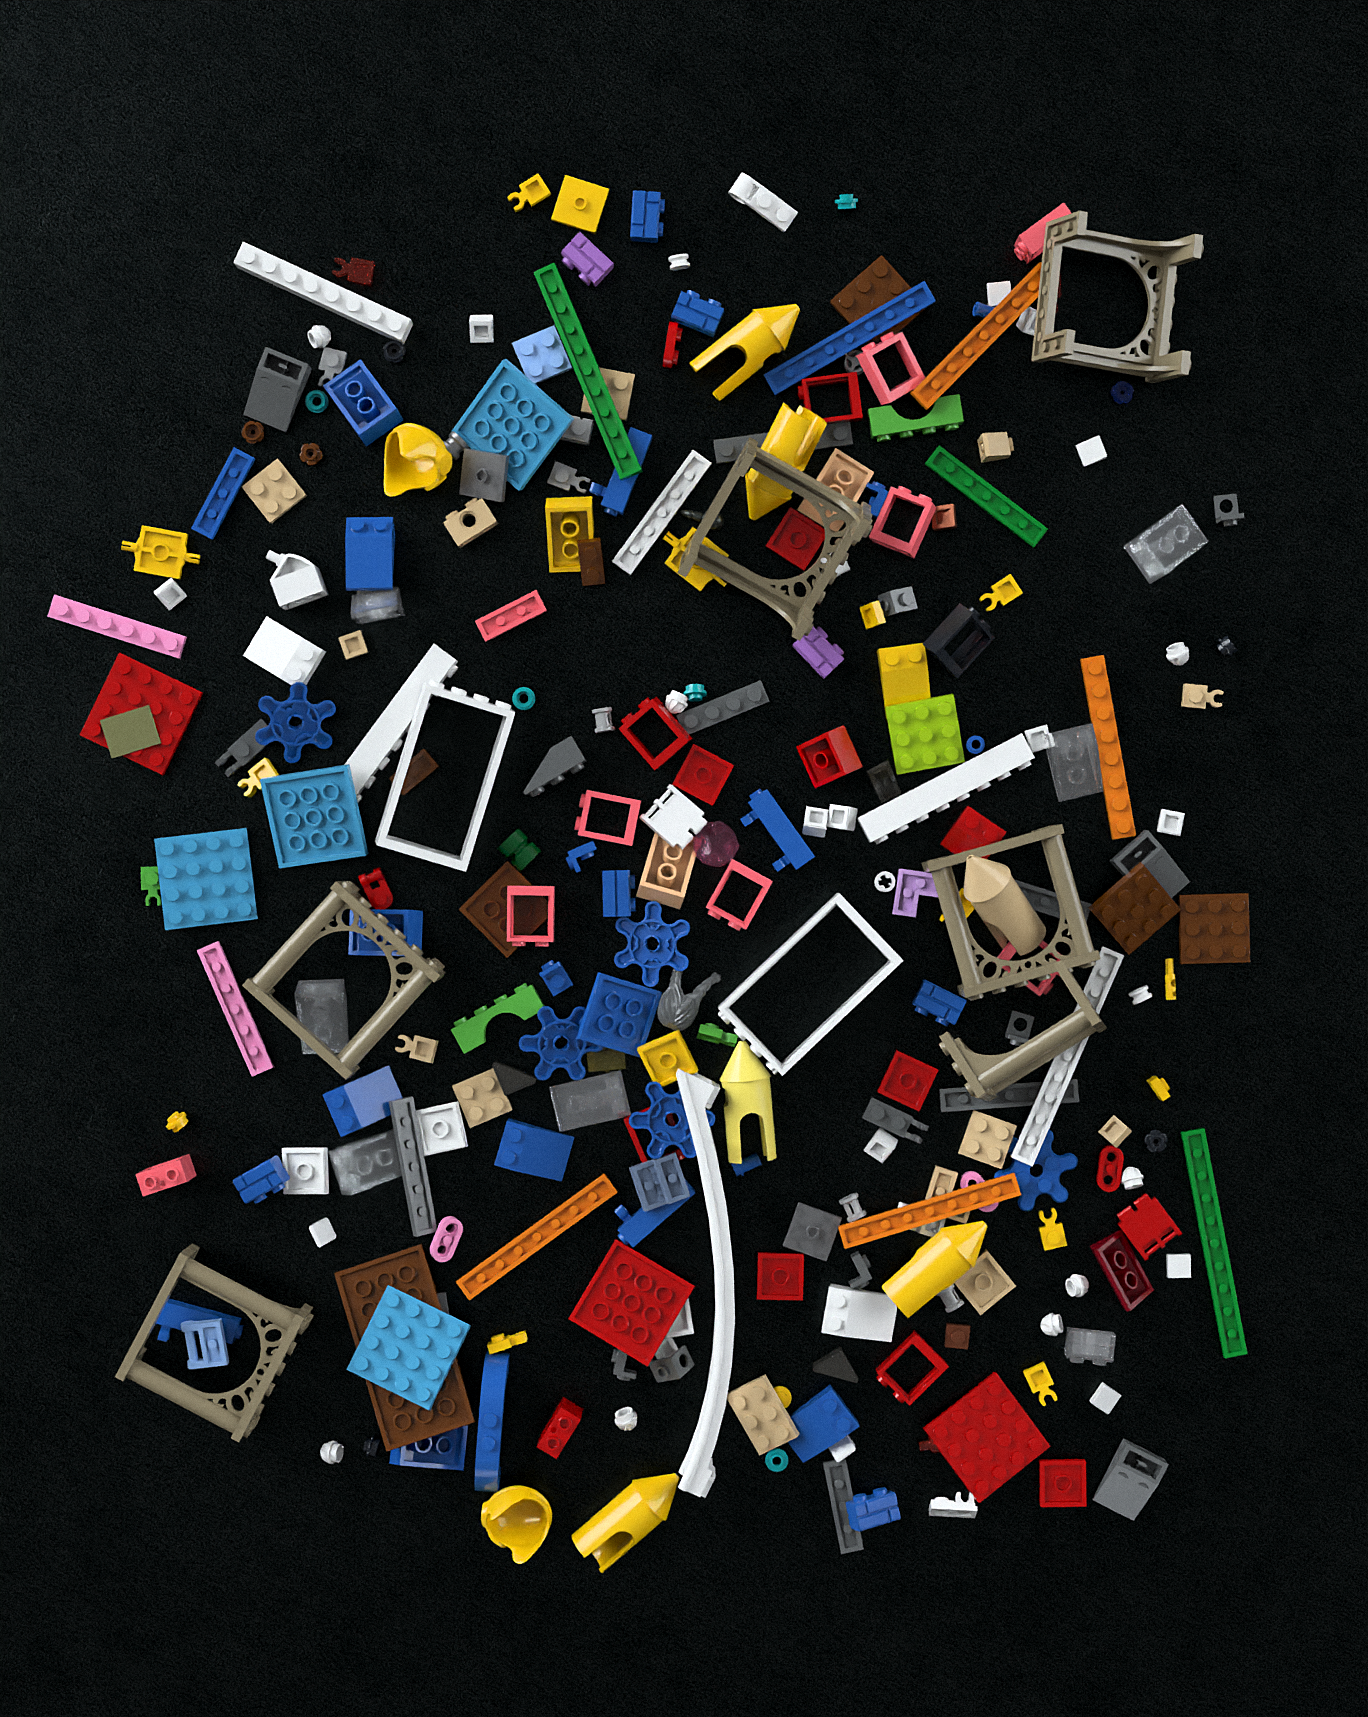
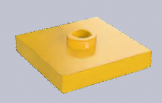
(580, 204)
(665, 1056)

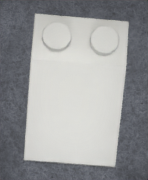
(284, 653)
(859, 1314)

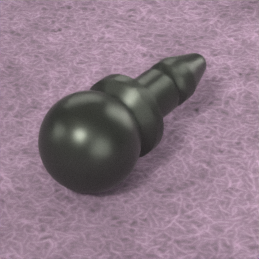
(698, 516)

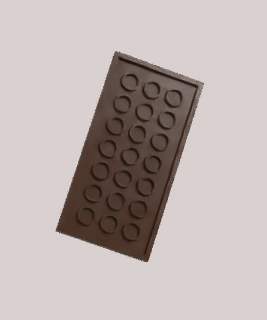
(361, 1291)

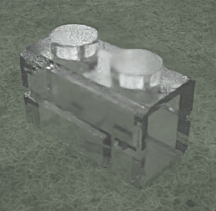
(1089, 1345)

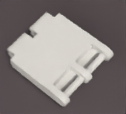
(675, 818)

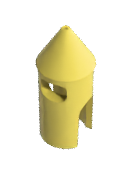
(747, 1092)

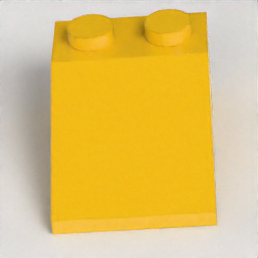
(566, 522)
(904, 674)

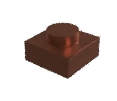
(944, 517)
(957, 1336)

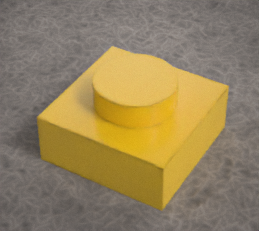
(872, 614)
(1159, 1087)

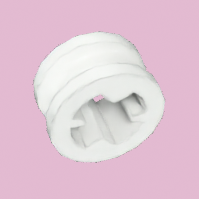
(679, 262)
(887, 875)
(1140, 994)

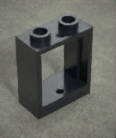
(969, 649)

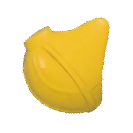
(414, 459)
(517, 1520)

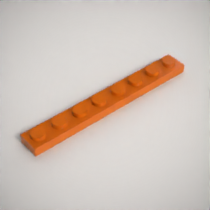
(979, 339)
(1109, 748)
(929, 1210)
(536, 1236)

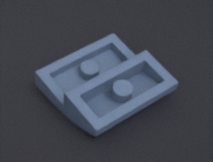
(659, 1182)

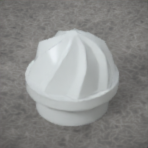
(319, 336)
(1177, 653)
(676, 702)
(1131, 1178)
(1077, 1285)
(1052, 1324)
(626, 1419)
(332, 1452)

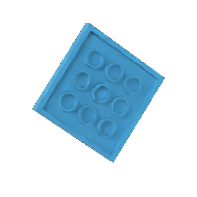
(514, 420)
(314, 816)
(206, 878)
(408, 1347)

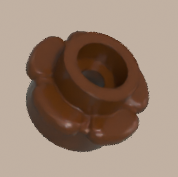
(252, 438)
(310, 460)

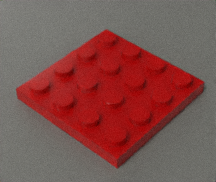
(138, 685)
(631, 1302)
(986, 1437)

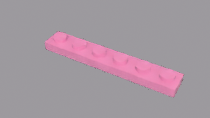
(117, 626)
(235, 1008)

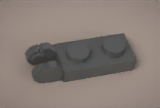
(243, 749)
(892, 1119)

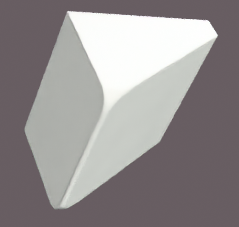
(1027, 321)
(481, 328)
(1091, 451)
(842, 817)
(815, 821)
(881, 1145)
(322, 1232)
(1105, 1398)
(842, 1448)

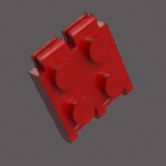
(1147, 1225)

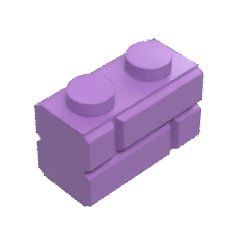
(587, 260)
(819, 652)

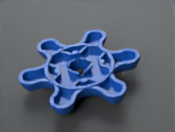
(295, 736)
(638, 950)
(554, 1057)
(661, 1132)
(1048, 1181)

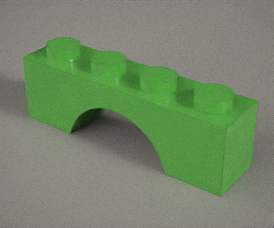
(886, 422)
(472, 1032)

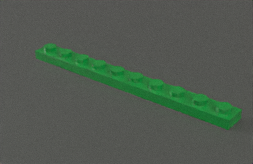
(588, 372)
(1213, 1242)

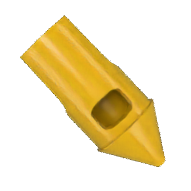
(758, 337)
(792, 441)
(936, 1266)
(626, 1519)

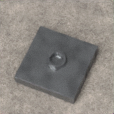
(484, 475)
(812, 1231)

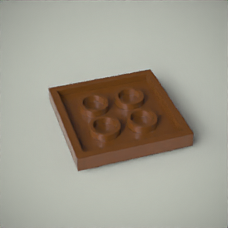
(869, 291)
(489, 908)
(1134, 908)
(1214, 928)

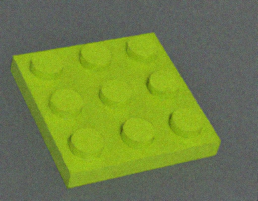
(924, 734)

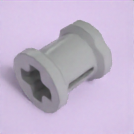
(603, 720)
(852, 1207)
(950, 1299)

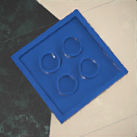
(619, 1014)

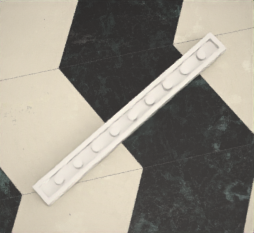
(1064, 1065)

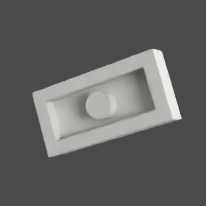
(944, 1507)

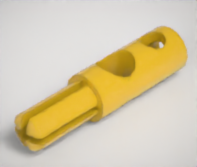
(1170, 986)

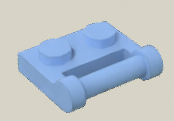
(211, 1340)

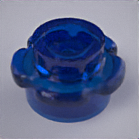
(1122, 386)

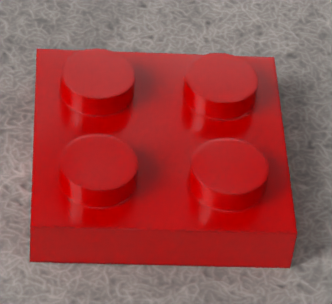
(796, 539)
(703, 774)
(907, 1080)
(780, 1276)
(1062, 1483)

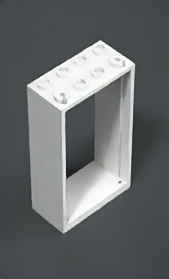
(458, 862)
(756, 1045)

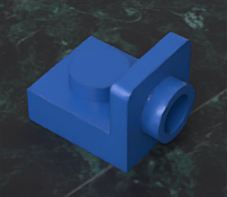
(878, 501)
(584, 852)
(555, 977)

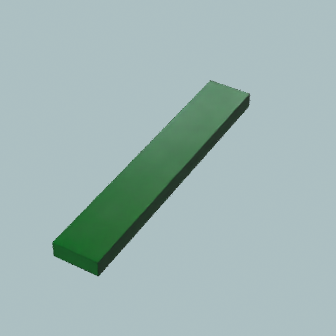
(986, 496)

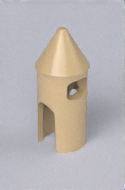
(1002, 904)

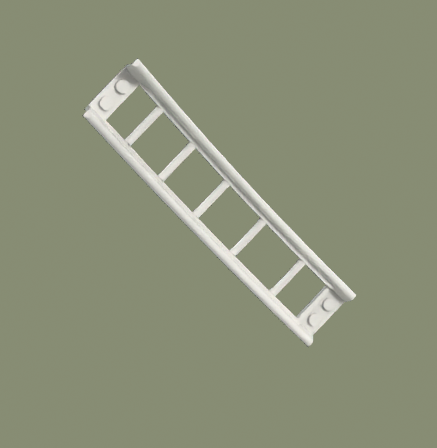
(697, 1466)

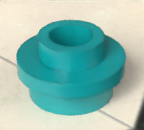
(846, 201)
(313, 395)
(695, 692)
(516, 698)
(776, 1452)

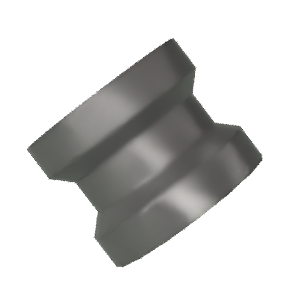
(455, 445)

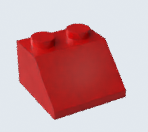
(829, 756)
(970, 832)

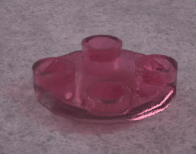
(715, 844)

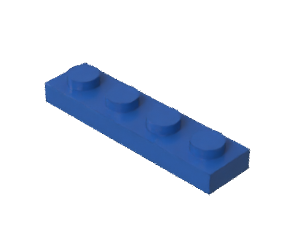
(223, 493)

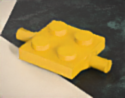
(160, 552)
(697, 575)

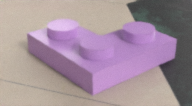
(908, 888)

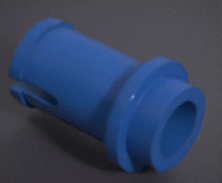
(981, 310)
(981, 744)
(748, 1163)

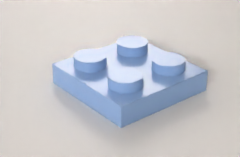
(542, 355)

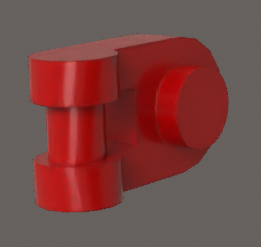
(380, 897)

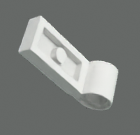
(762, 201)

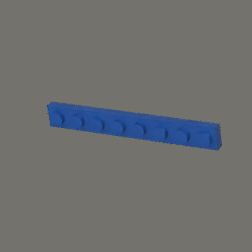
(850, 338)

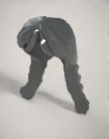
(680, 1010)

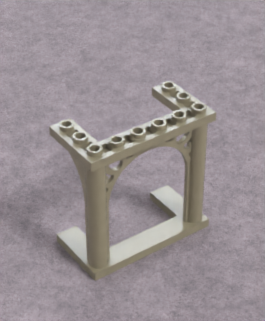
(1166, 256)
(792, 607)
(342, 897)
(972, 977)
(993, 1073)
(286, 1319)

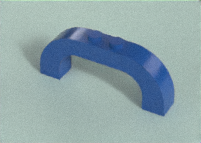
(490, 1422)

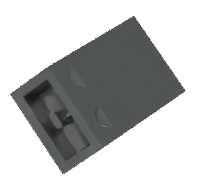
(276, 389)
(558, 761)
(1154, 858)
(1130, 1479)

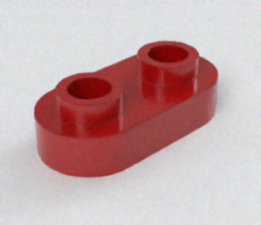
(671, 355)
(1111, 1168)

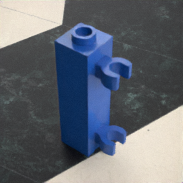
(618, 492)
(780, 829)
(642, 1223)
(178, 1312)

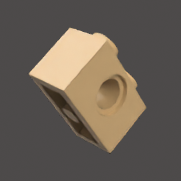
(463, 534)

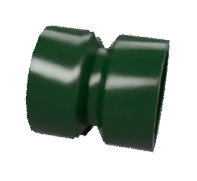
(519, 849)

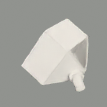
(295, 580)

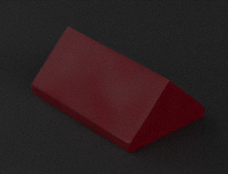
(1122, 1269)

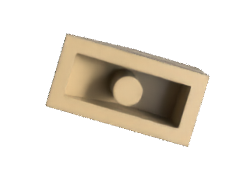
(994, 446)

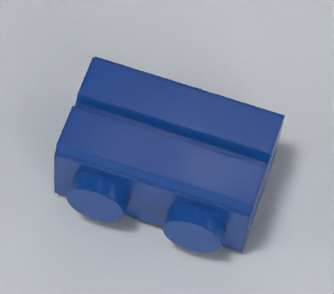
(645, 216)
(697, 313)
(617, 893)
(938, 1002)
(262, 1179)
(872, 1509)

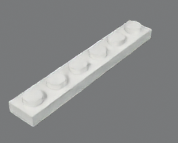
(661, 512)

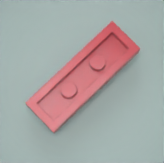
(510, 615)

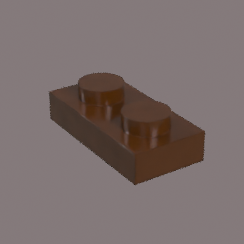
(591, 561)
(418, 769)

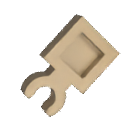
(1197, 696)
(421, 1048)

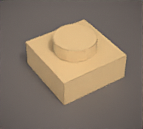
(353, 644)
(1115, 1131)

